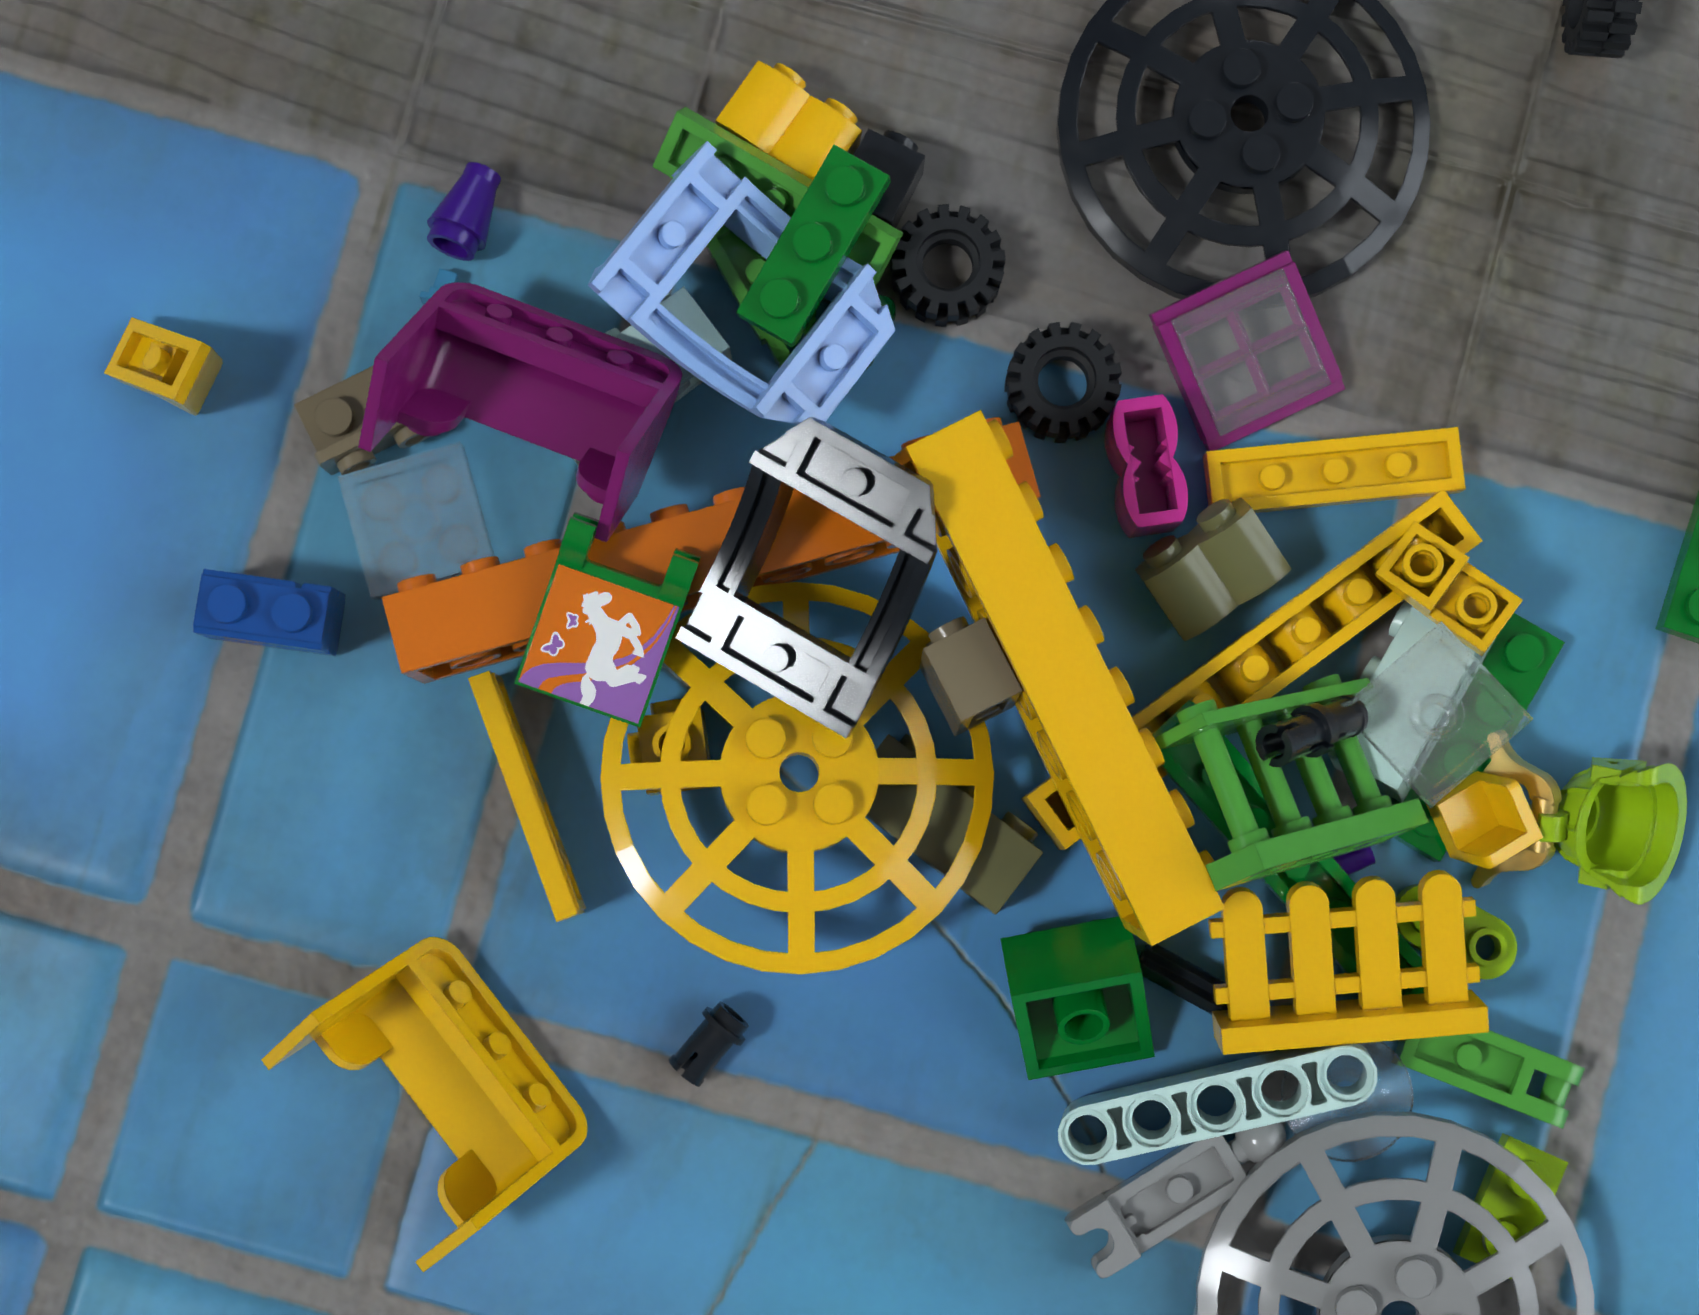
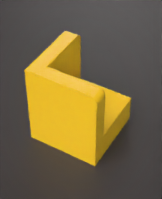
(1485, 820)

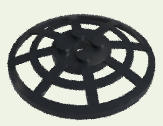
(1238, 159)

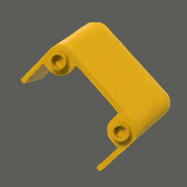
(462, 1069)

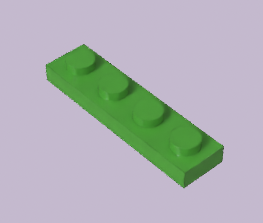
(772, 177)

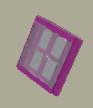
(1247, 351)

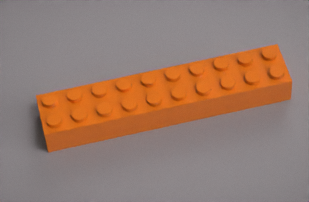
(494, 606)

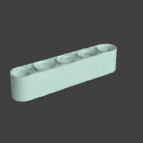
(1191, 1124)

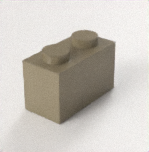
(968, 674)

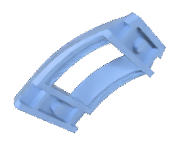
(670, 239)

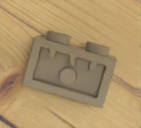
(335, 425)

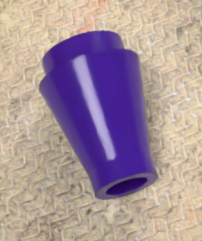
(464, 216)

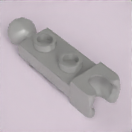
(1170, 1194)

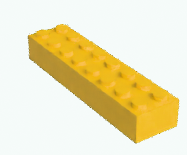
(1068, 694)

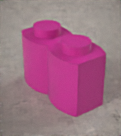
(1141, 449)

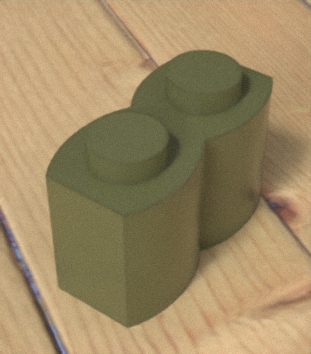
(1212, 567)

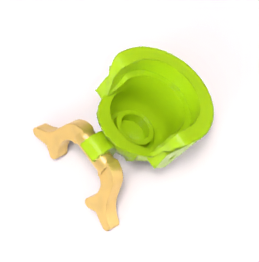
(1609, 820)

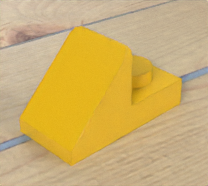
(165, 365)

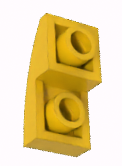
(1448, 588)

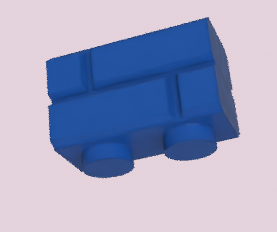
(269, 612)

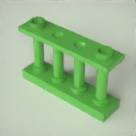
(1294, 838)

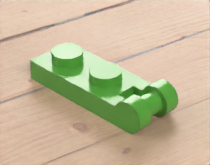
(1496, 1071)

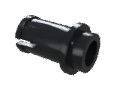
(709, 1043)

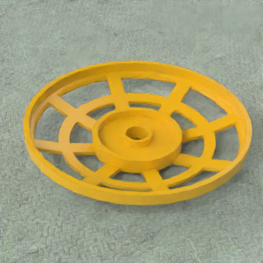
(791, 819)

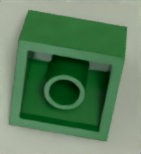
(1078, 997)

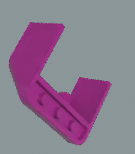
(529, 378)

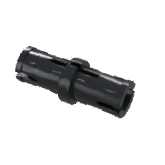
(1311, 730)

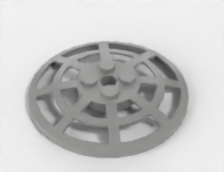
(1390, 1265)

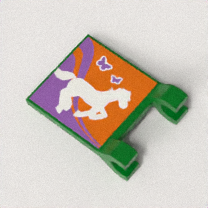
(603, 629)

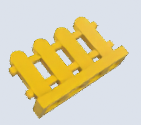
(1381, 1010)

